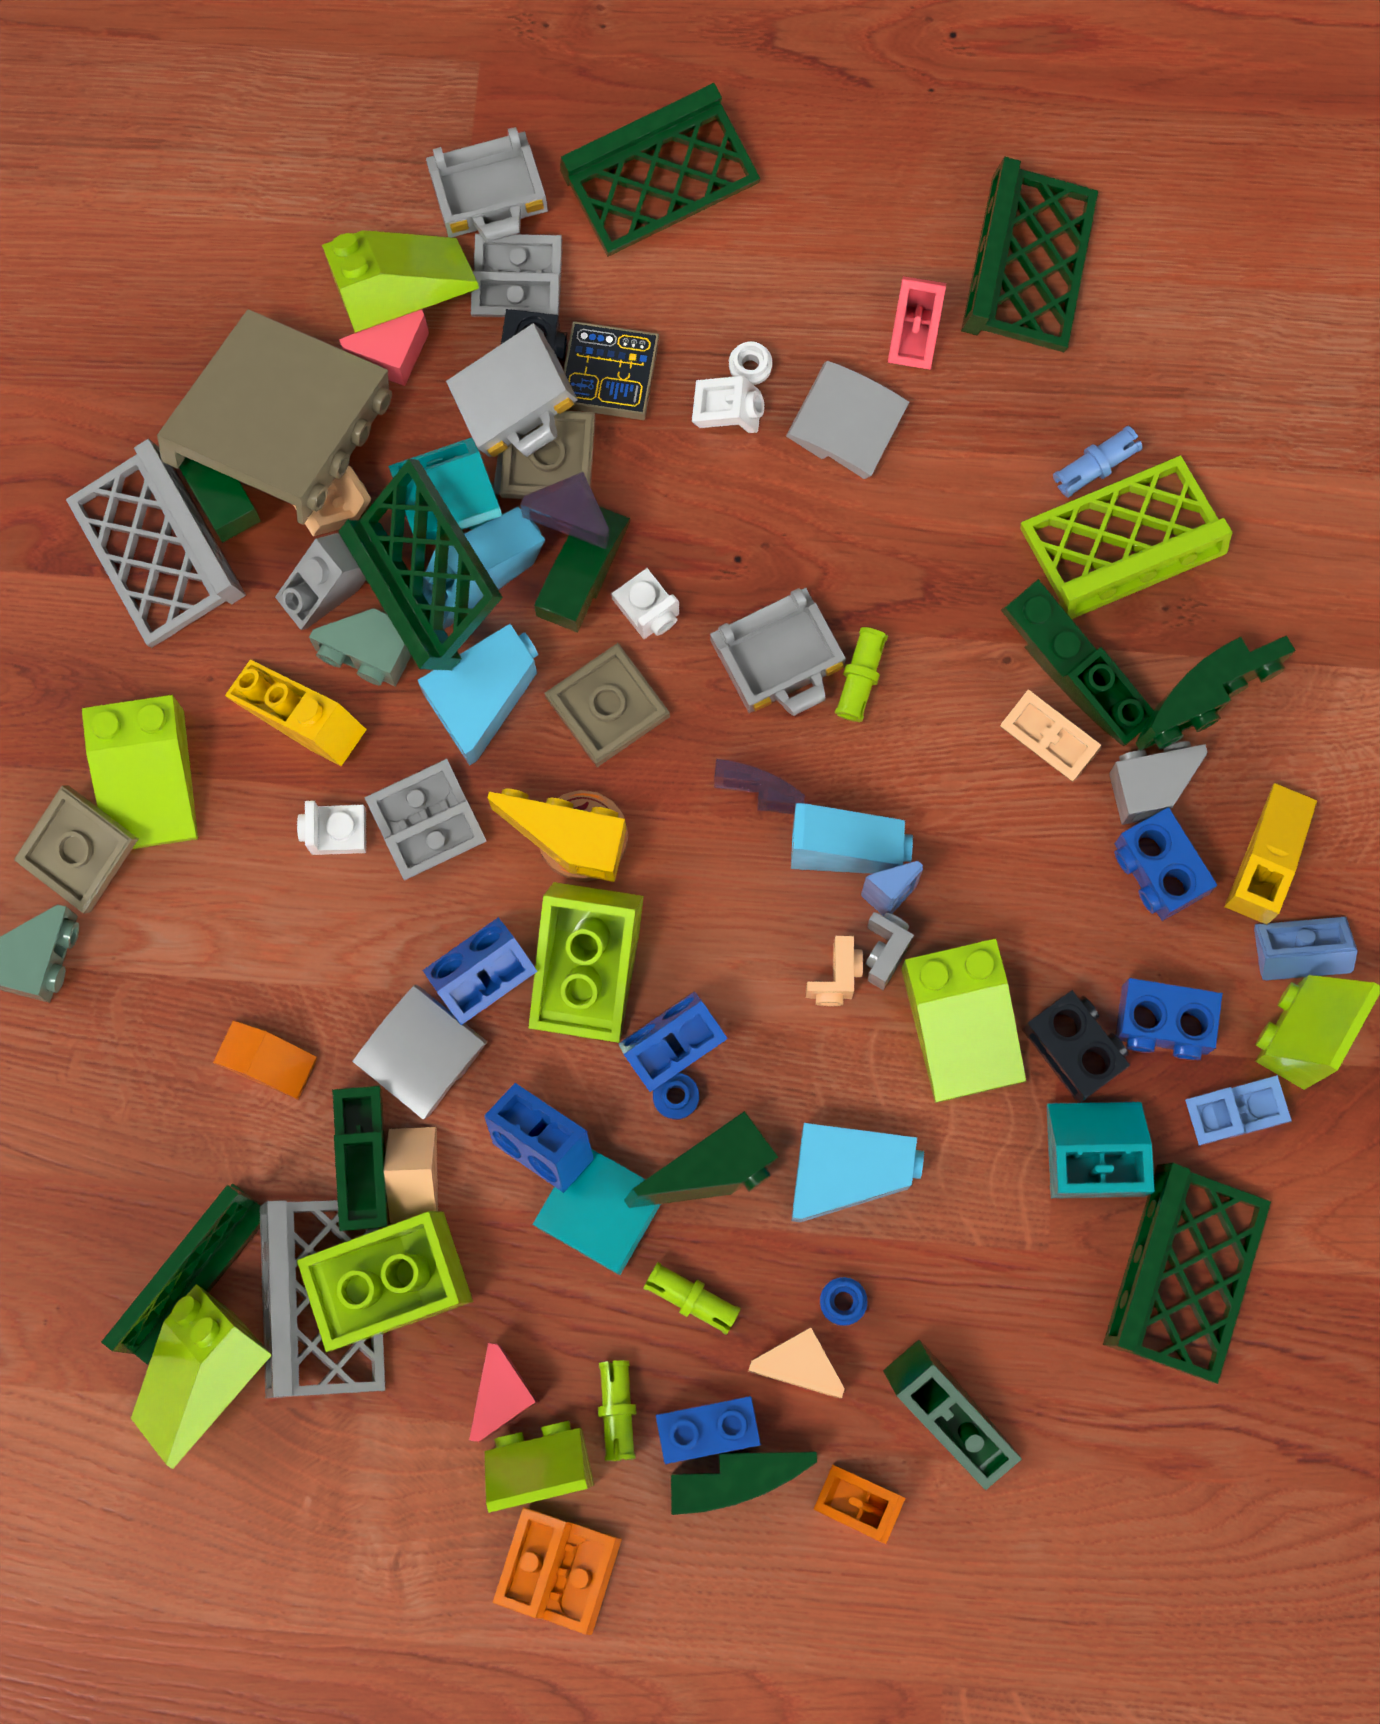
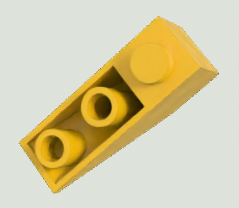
(297, 712)
(574, 838)
(1272, 855)

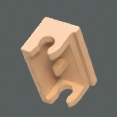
(1051, 736)

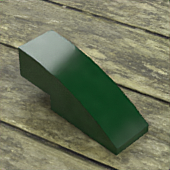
(220, 498)
(579, 575)
(360, 1158)
(739, 1480)

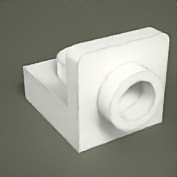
(727, 403)
(647, 604)
(333, 828)

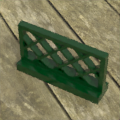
(634, 142)
(993, 256)
(401, 589)
(197, 1260)
(1147, 1266)

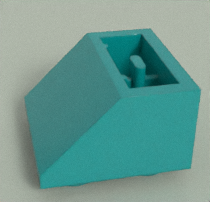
(461, 482)
(1099, 1150)

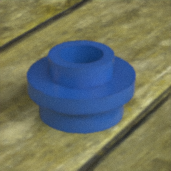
(680, 1110)
(858, 1296)

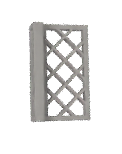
(190, 531)
(281, 1307)

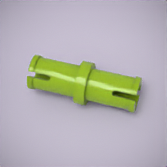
(861, 674)
(692, 1298)
(617, 1410)

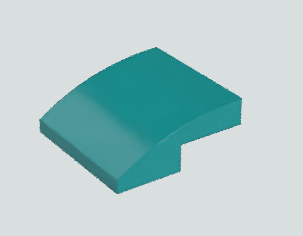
(594, 1214)

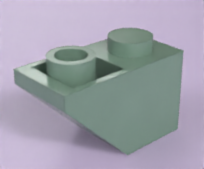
(365, 643)
(35, 954)

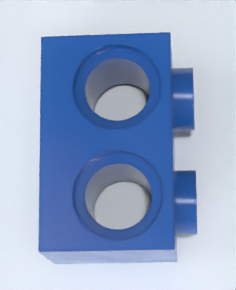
(1175, 860)
(479, 971)
(1168, 1006)
(672, 1041)
(539, 1137)
(707, 1430)

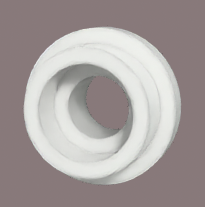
(751, 352)

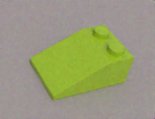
(395, 274)
(142, 768)
(585, 961)
(964, 1020)
(1315, 1027)
(384, 1280)
(194, 1373)
(536, 1468)

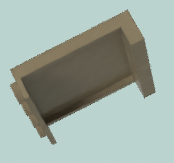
(277, 412)

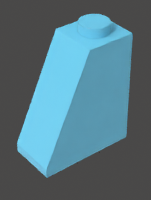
(505, 549)
(481, 689)
(847, 841)
(850, 1168)

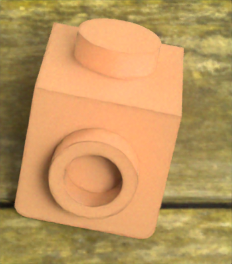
(345, 500)
(846, 966)

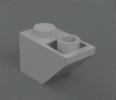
(320, 581)
(1155, 781)

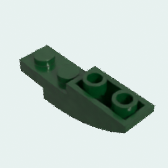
(1076, 665)
(1209, 687)

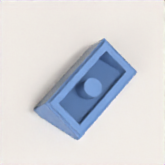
(890, 887)
(1305, 948)

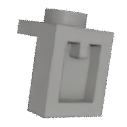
(887, 957)

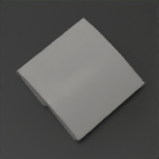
(517, 275)
(847, 419)
(425, 819)
(419, 1051)

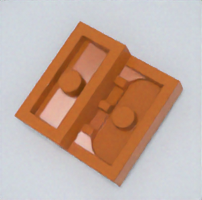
(557, 1571)

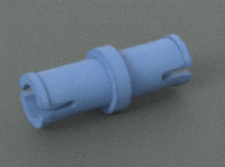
(1097, 461)

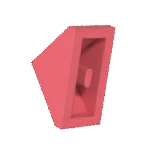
(916, 322)
(391, 344)
(501, 1395)

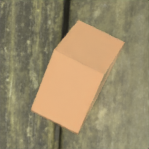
(411, 1172)
(800, 1363)

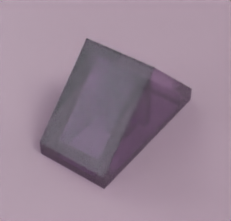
(568, 508)

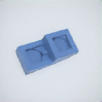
(1238, 1110)

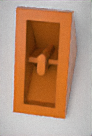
(265, 1059)
(859, 1504)

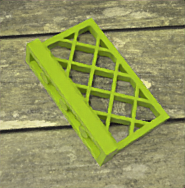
(1140, 569)

